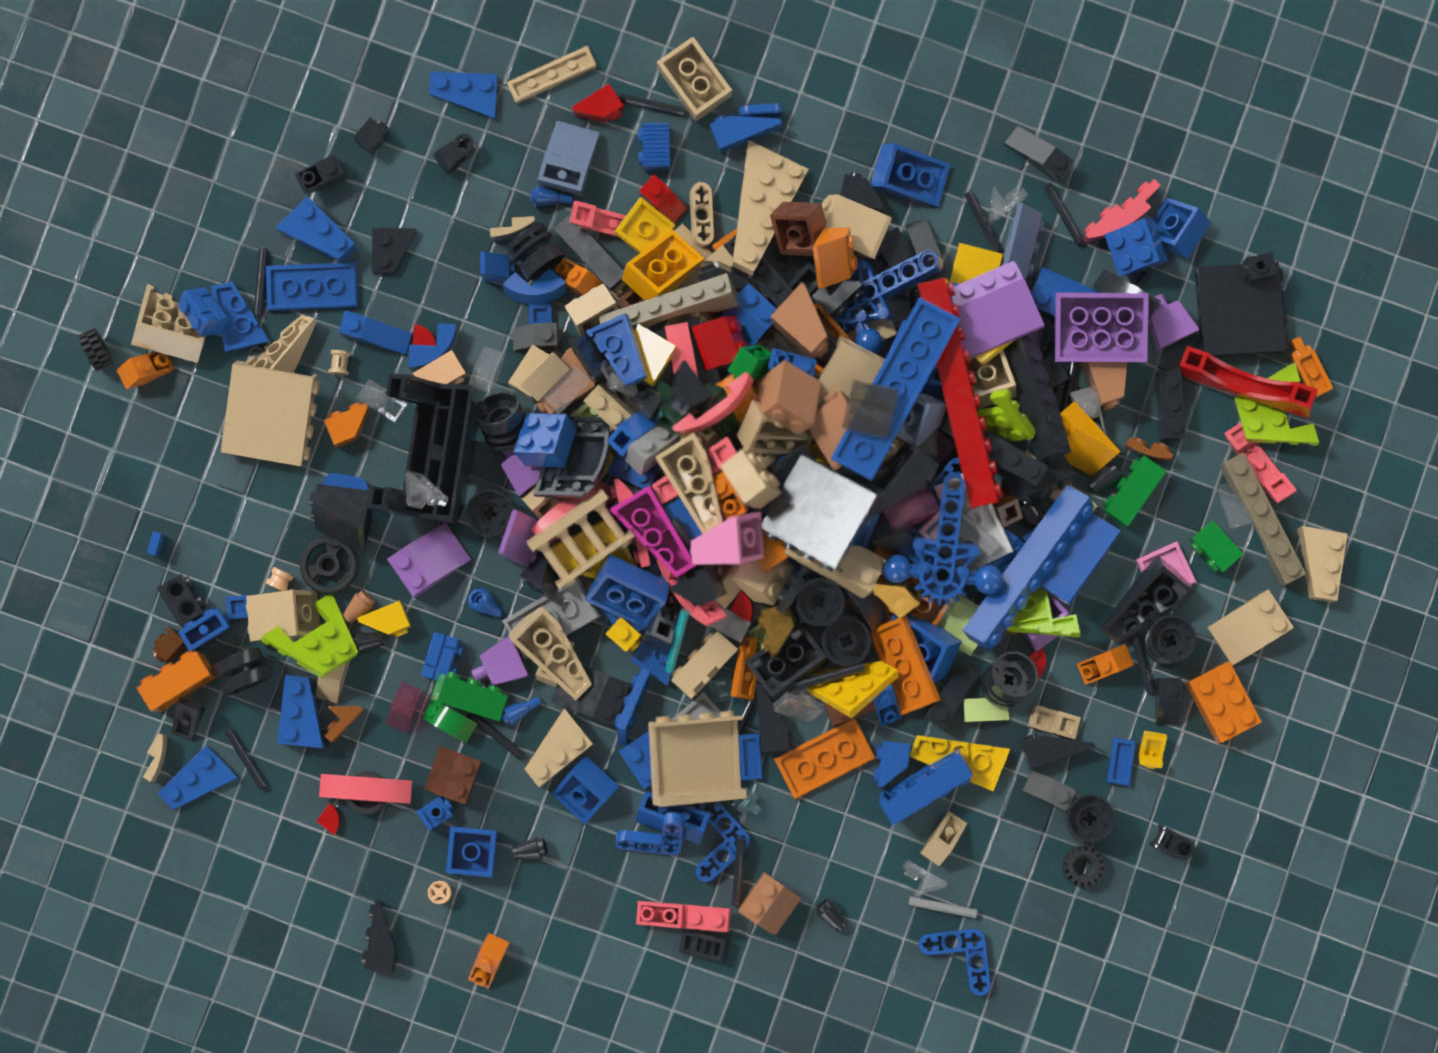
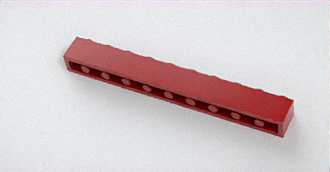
(964, 404)

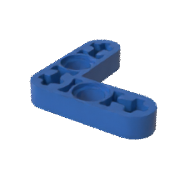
(666, 843)
(727, 845)
(970, 951)

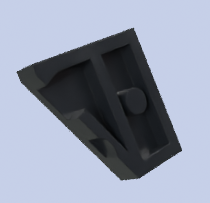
(389, 247)

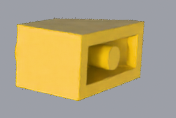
(388, 619)

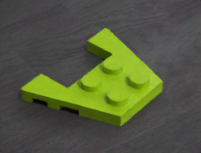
(1006, 419)
(1269, 424)
(1037, 618)
(322, 648)

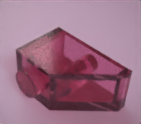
(912, 509)
(404, 706)

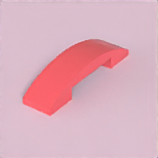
(595, 219)
(680, 337)
(739, 390)
(716, 456)
(1269, 477)
(567, 505)
(705, 613)
(365, 788)

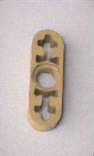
(707, 230)

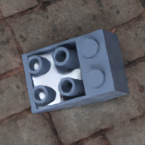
(568, 158)

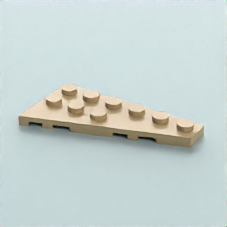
(765, 185)

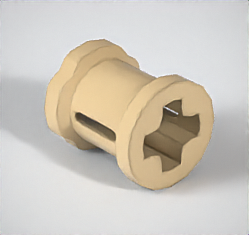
(335, 369)

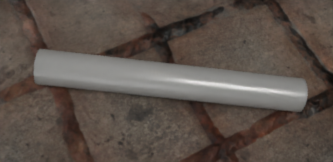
(942, 907)

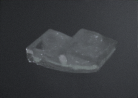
(566, 389)

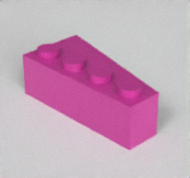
(652, 526)

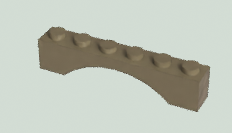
(706, 296)
(1252, 497)

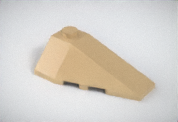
(287, 350)
(691, 476)
(859, 566)
(546, 644)

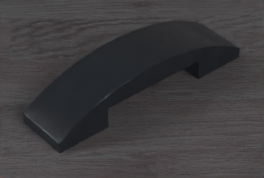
(869, 608)

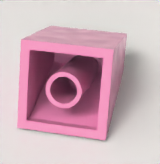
(730, 542)

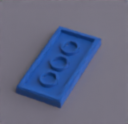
(312, 286)
(1080, 558)

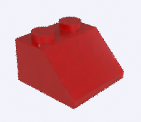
(719, 341)

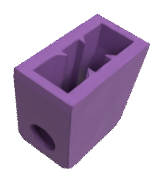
(1170, 324)
(521, 476)
(501, 664)

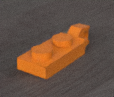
(1309, 367)
(744, 680)

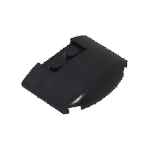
(584, 462)

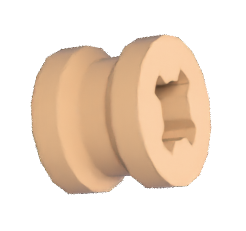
(279, 579)
(441, 893)

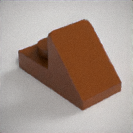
(347, 716)

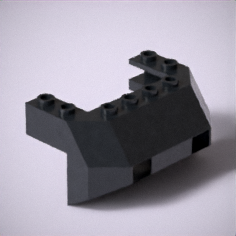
(438, 448)

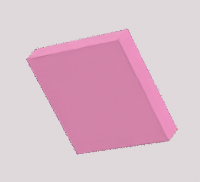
(1173, 556)

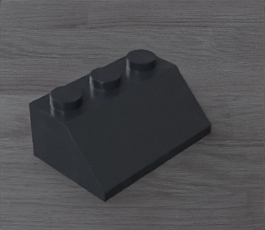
(795, 661)

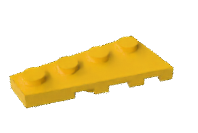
(983, 760)

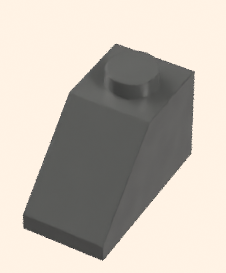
(539, 334)
(1049, 790)

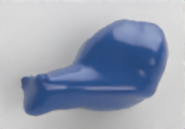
(483, 602)

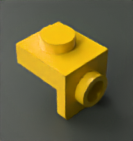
(624, 635)
(1152, 749)

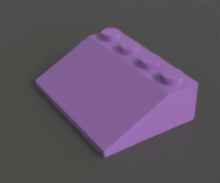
(995, 309)
(1101, 327)

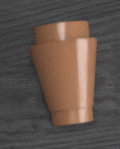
(359, 605)

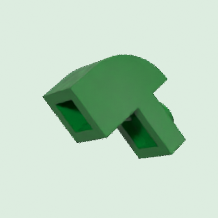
(449, 720)

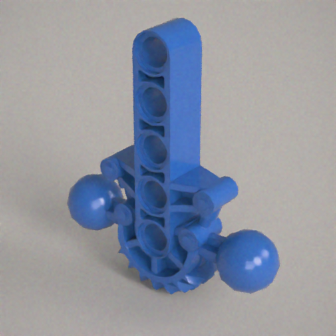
(859, 317)
(987, 578)

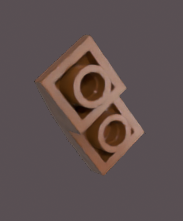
(1155, 452)

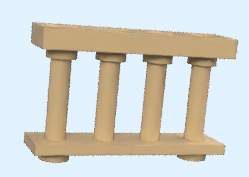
(559, 529)

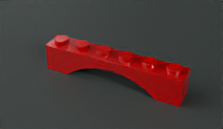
(1283, 395)

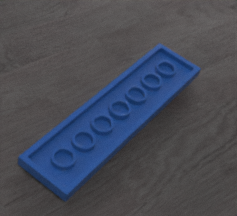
(904, 369)

